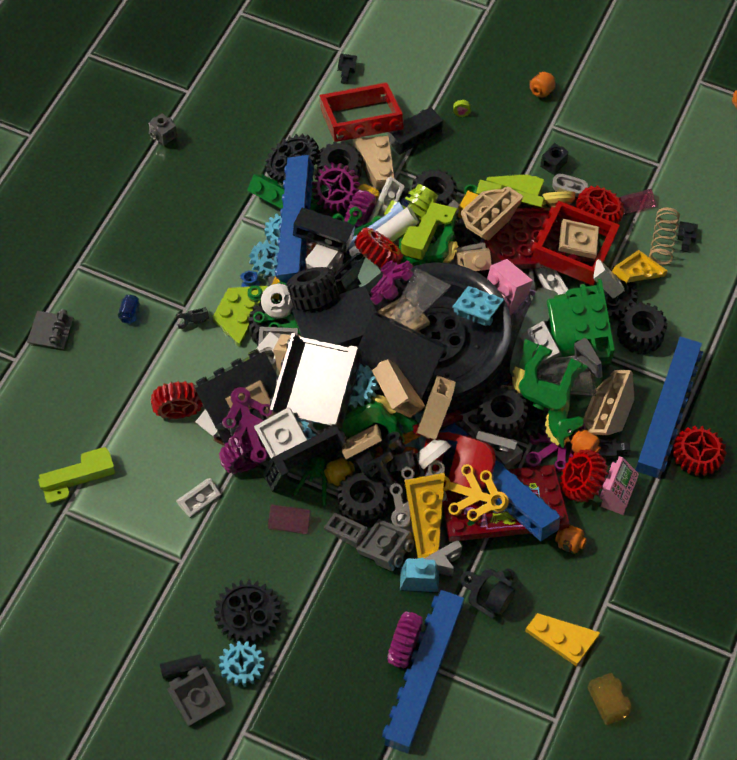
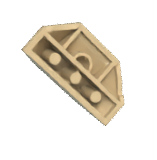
(491, 211)
(611, 405)

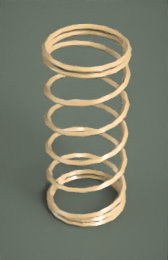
(666, 237)

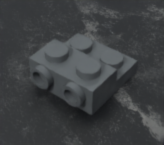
(386, 544)
(195, 695)

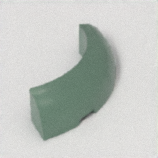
(536, 313)

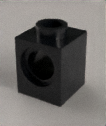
(554, 159)

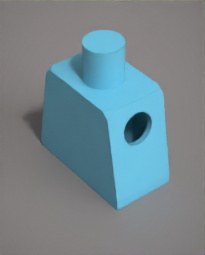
(419, 575)

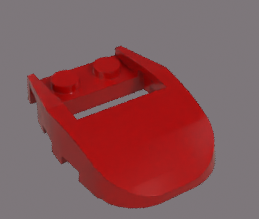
(468, 451)

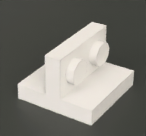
(280, 432)

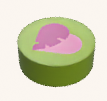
(461, 108)

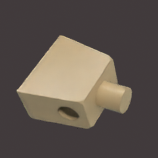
(474, 259)

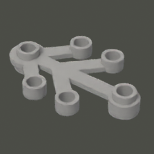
(399, 509)

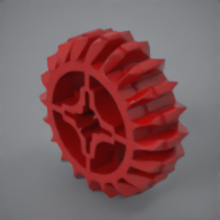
(601, 203)
(377, 247)
(175, 400)
(688, 453)
(583, 475)

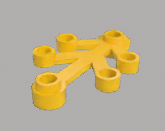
(476, 494)

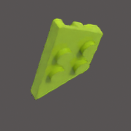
(234, 313)

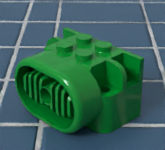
(581, 315)

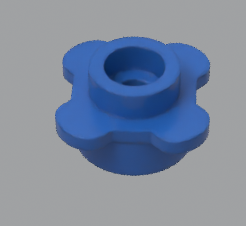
(249, 275)

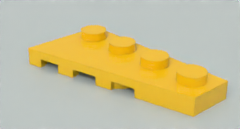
(425, 507)

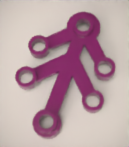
(386, 285)
(246, 422)
(538, 457)

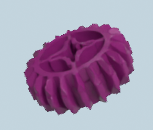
(338, 181)
(365, 202)
(238, 458)
(405, 639)

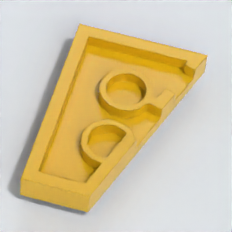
(638, 267)
(562, 637)

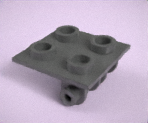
(51, 329)

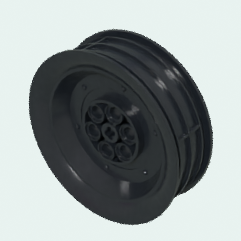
(483, 351)

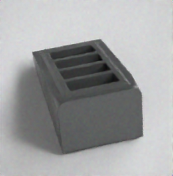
(585, 354)
(357, 535)

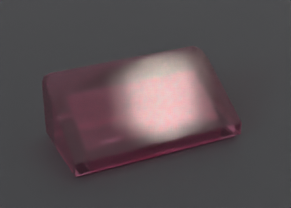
(638, 201)
(289, 519)

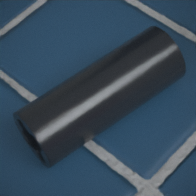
(180, 666)

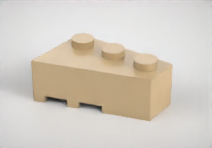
(375, 159)

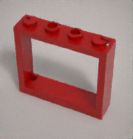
(361, 97)
(563, 263)

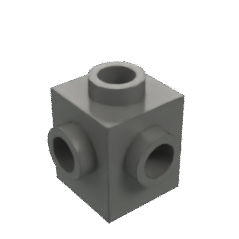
(162, 129)

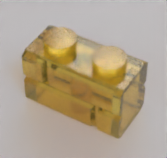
(609, 698)

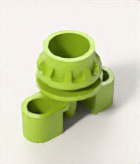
(419, 201)

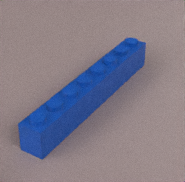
(297, 195)
(668, 408)
(523, 503)
(424, 671)

